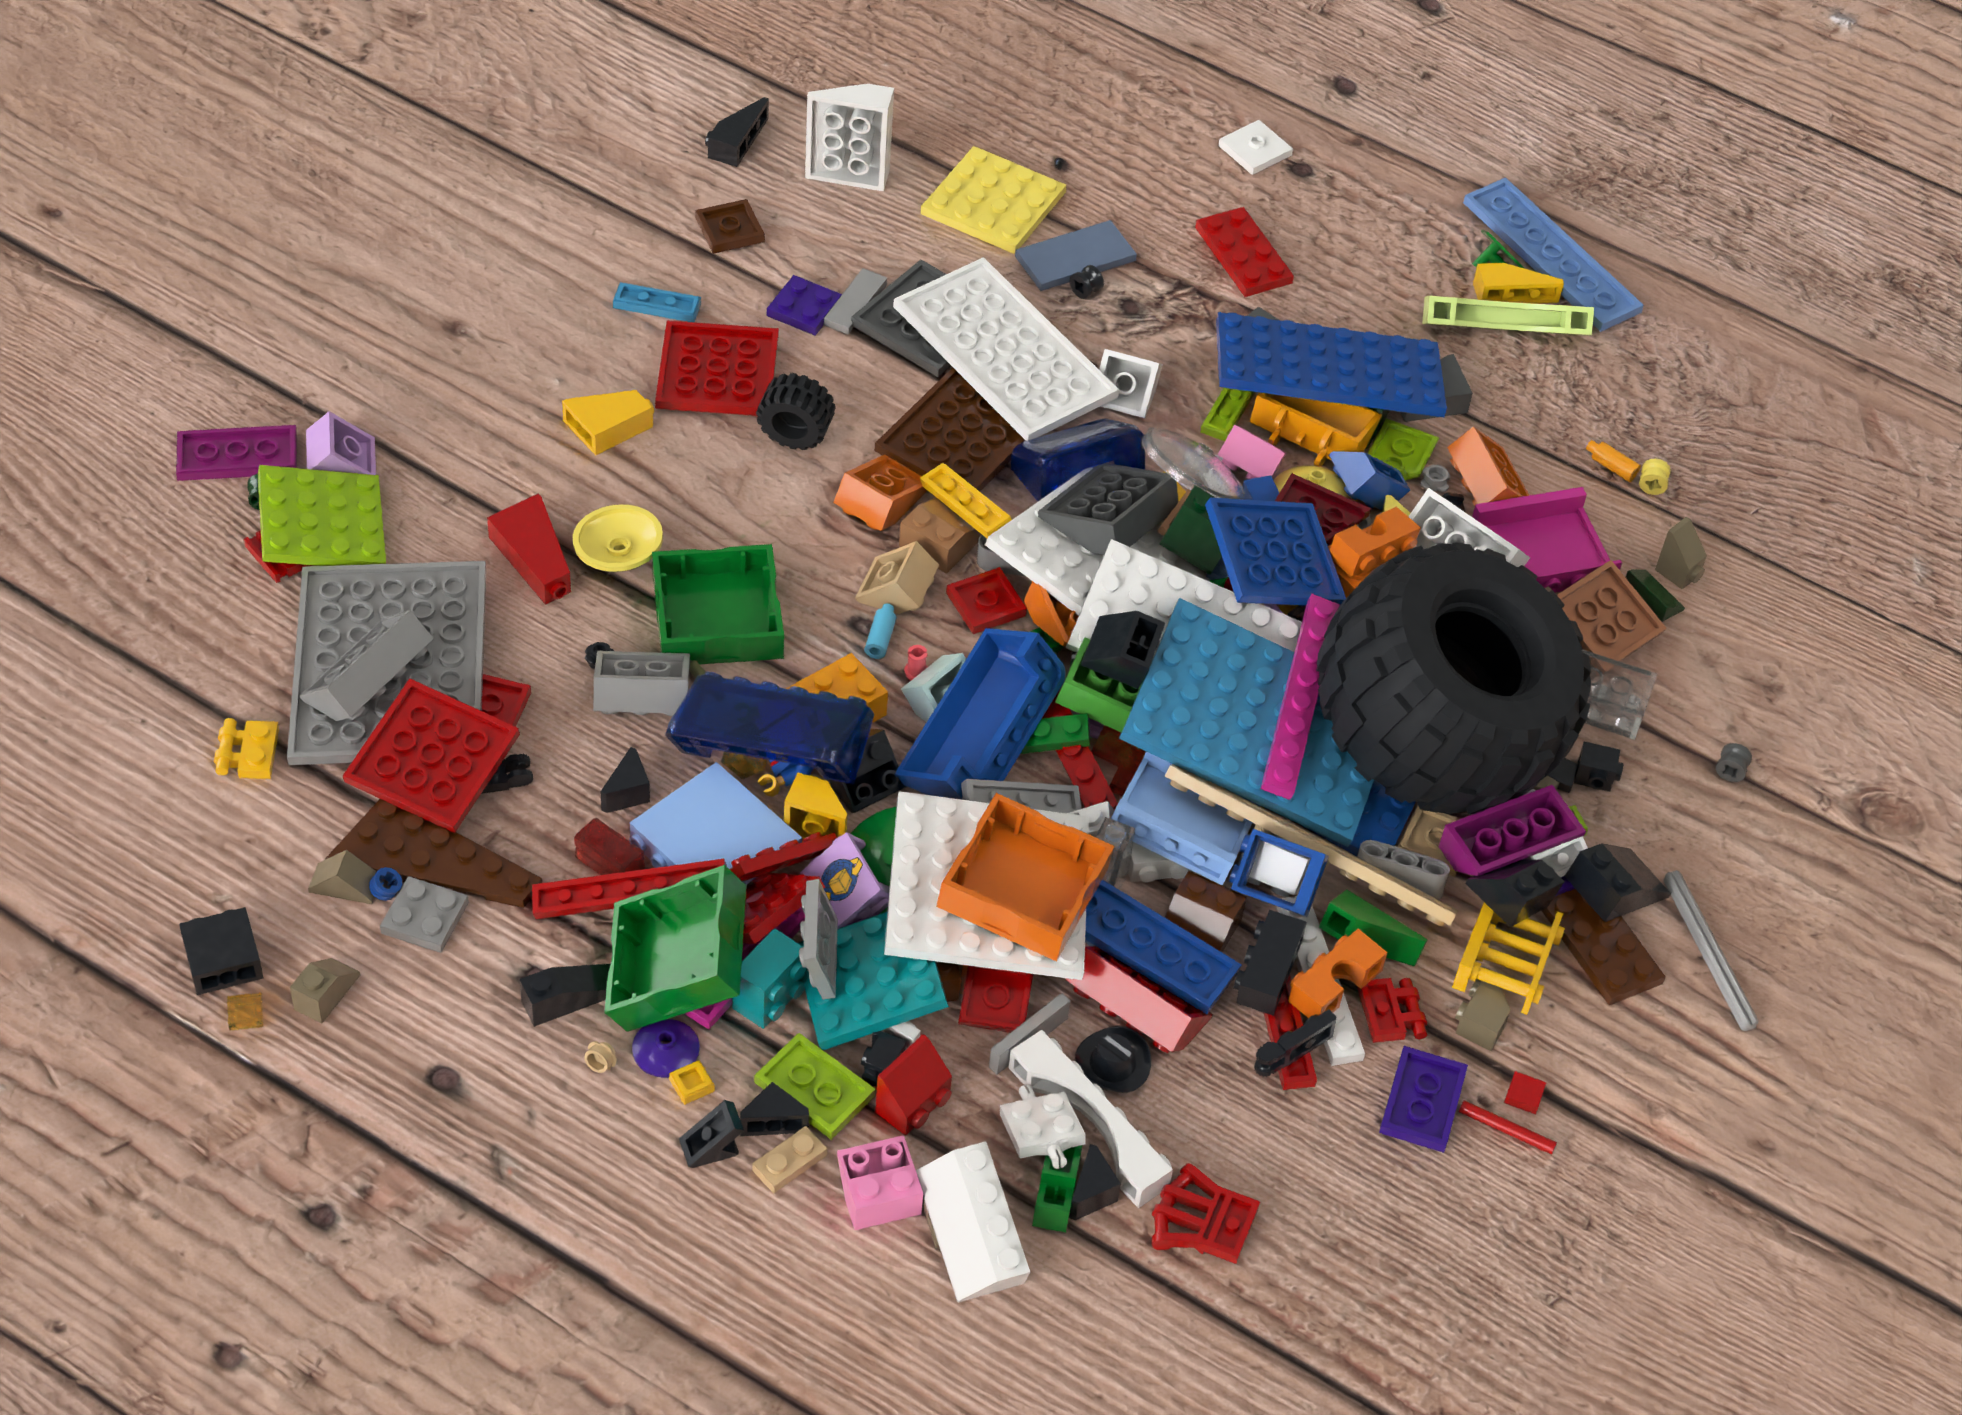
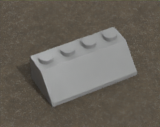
(368, 667)

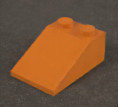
(879, 492)
(1050, 614)

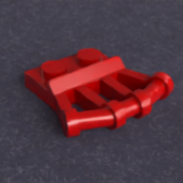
(1225, 1224)

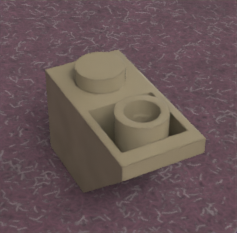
(1484, 1016)

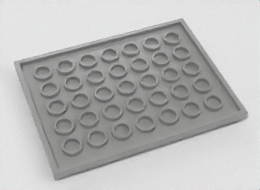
(348, 601)

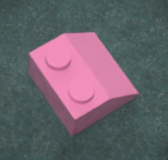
(1250, 454)

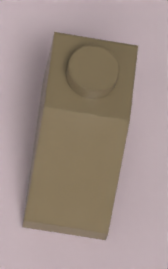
(1682, 555)
(322, 987)

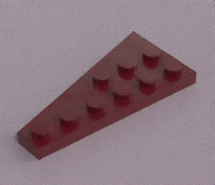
(1332, 509)

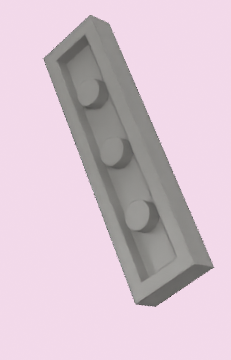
(1033, 795)

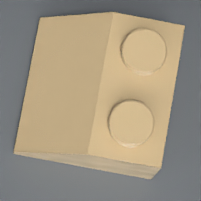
(899, 579)

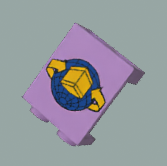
(849, 881)

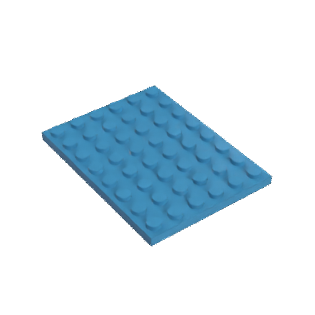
(1215, 710)

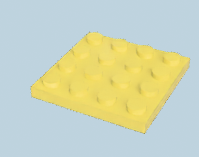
(993, 199)

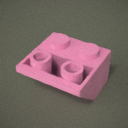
(880, 1182)

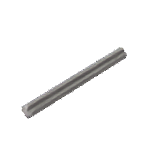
(1711, 951)

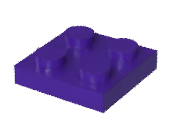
(802, 305)

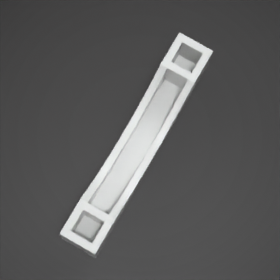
(1048, 1070)

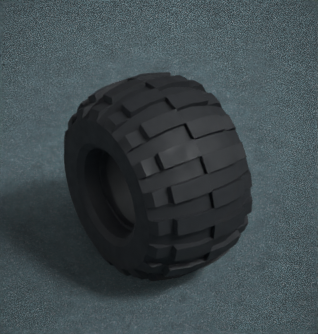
(1454, 678)

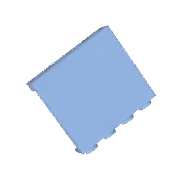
(708, 821)
(1179, 823)

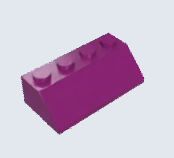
(1509, 832)

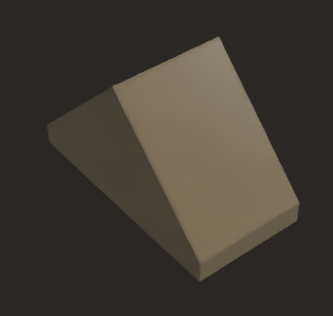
(343, 878)

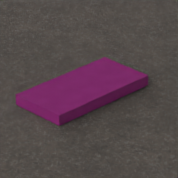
(234, 451)

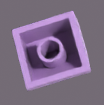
(339, 447)

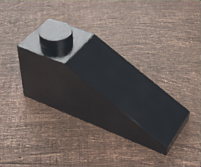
(737, 133)
(562, 991)

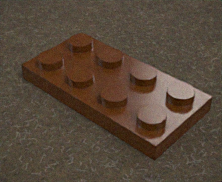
(1605, 950)

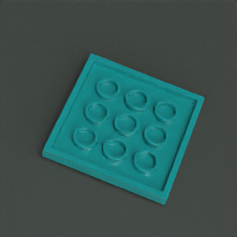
(872, 987)

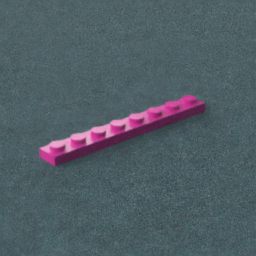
(1298, 701)

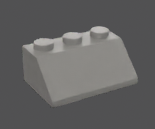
(640, 682)

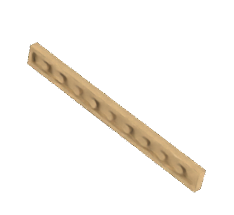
(1350, 865)

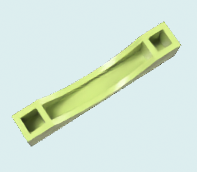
(1508, 315)

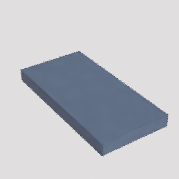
(1056, 259)

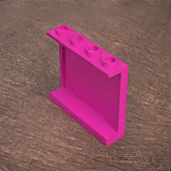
(1551, 532)

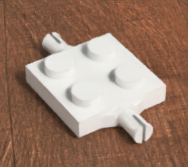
(1042, 1125)

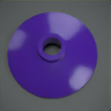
(661, 1058)

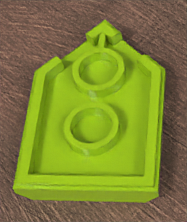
(1403, 448)

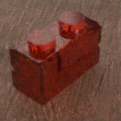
(606, 849)

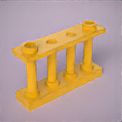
(1478, 951)

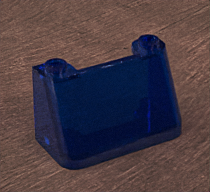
(1047, 460)

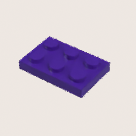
(1423, 1099)

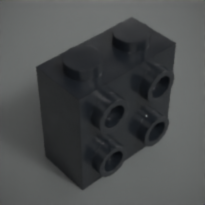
(221, 951)

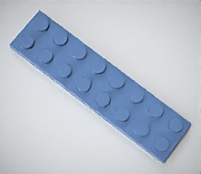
(1552, 252)

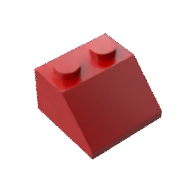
(913, 1086)

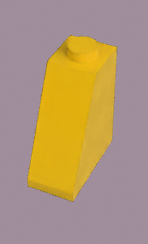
(608, 418)

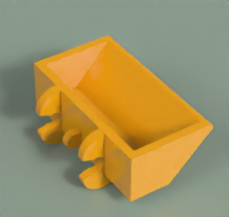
(1315, 424)

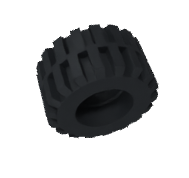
(795, 411)

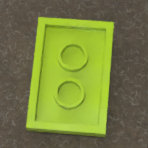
(818, 1083)

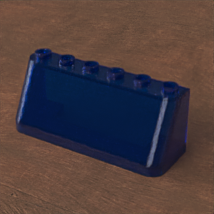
(772, 724)

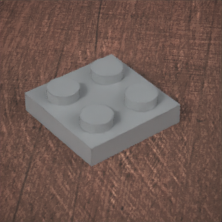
(424, 914)

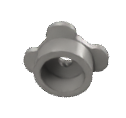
(1435, 478)

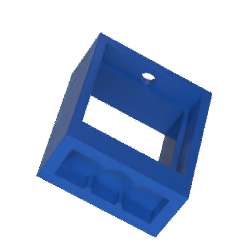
(1309, 886)

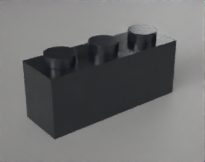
(1269, 962)

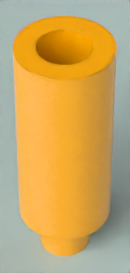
(1614, 460)

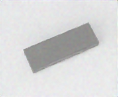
(857, 295)
(1045, 1019)

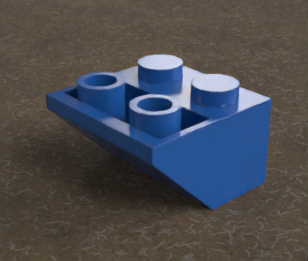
(1368, 478)

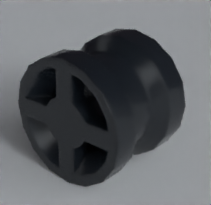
(1086, 281)

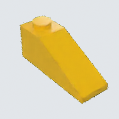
(1515, 284)

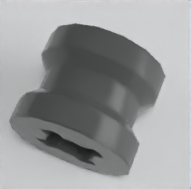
(1733, 762)

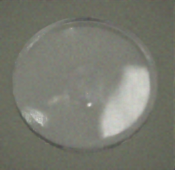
(1191, 463)

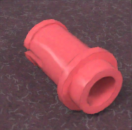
(916, 661)

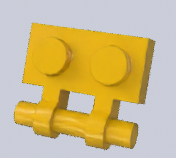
(257, 748)

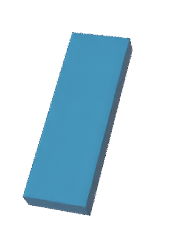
(657, 302)

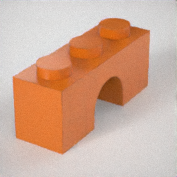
(1361, 552)
(1352, 959)

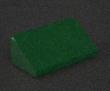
(1654, 594)

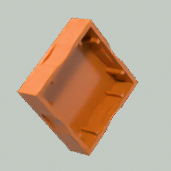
(1025, 877)

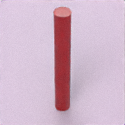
(1507, 1127)

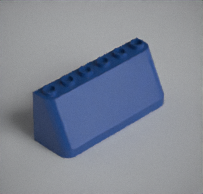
(984, 714)

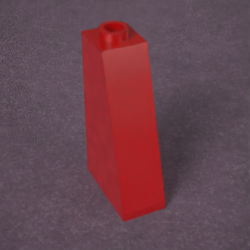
(531, 547)

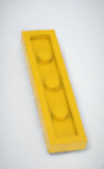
(964, 500)

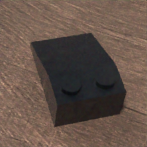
(1614, 881)

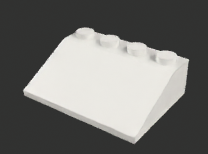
(850, 135)

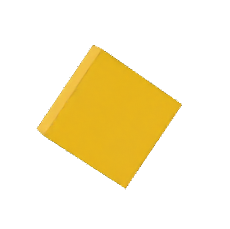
(691, 1082)

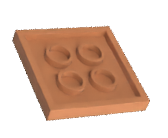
(1610, 613)

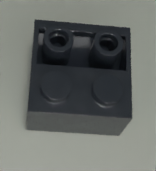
(1123, 646)
(874, 777)

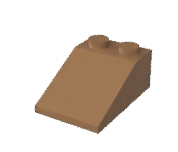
(939, 533)

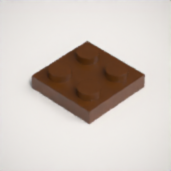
(730, 226)

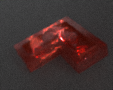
(1121, 754)

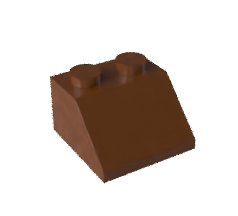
(1206, 910)

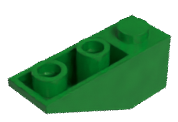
(1351, 912)

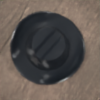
(1115, 1059)

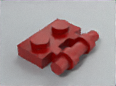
(1383, 1012)

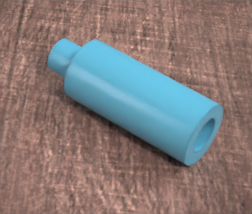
(880, 632)

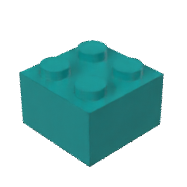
(770, 979)

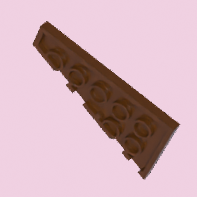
(435, 855)

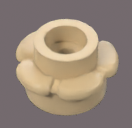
(600, 1056)

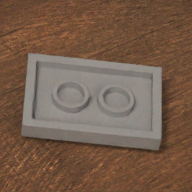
(820, 939)

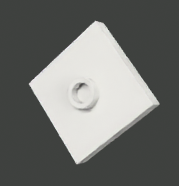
(1255, 147)

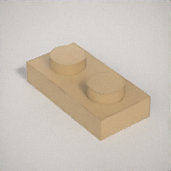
(789, 1159)

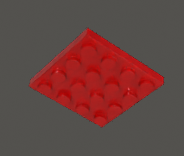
(715, 367)
(431, 755)

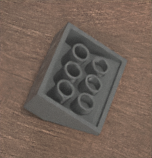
(1110, 505)

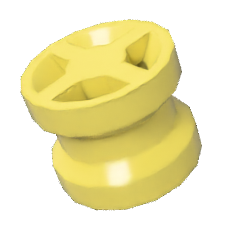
(1654, 476)

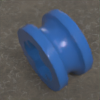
(389, 875)

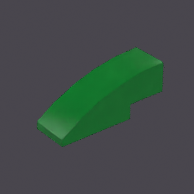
(1056, 1192)

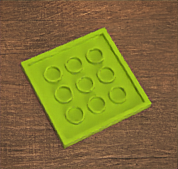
(320, 517)

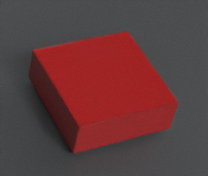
(1525, 1092)

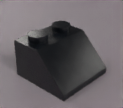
(1517, 889)

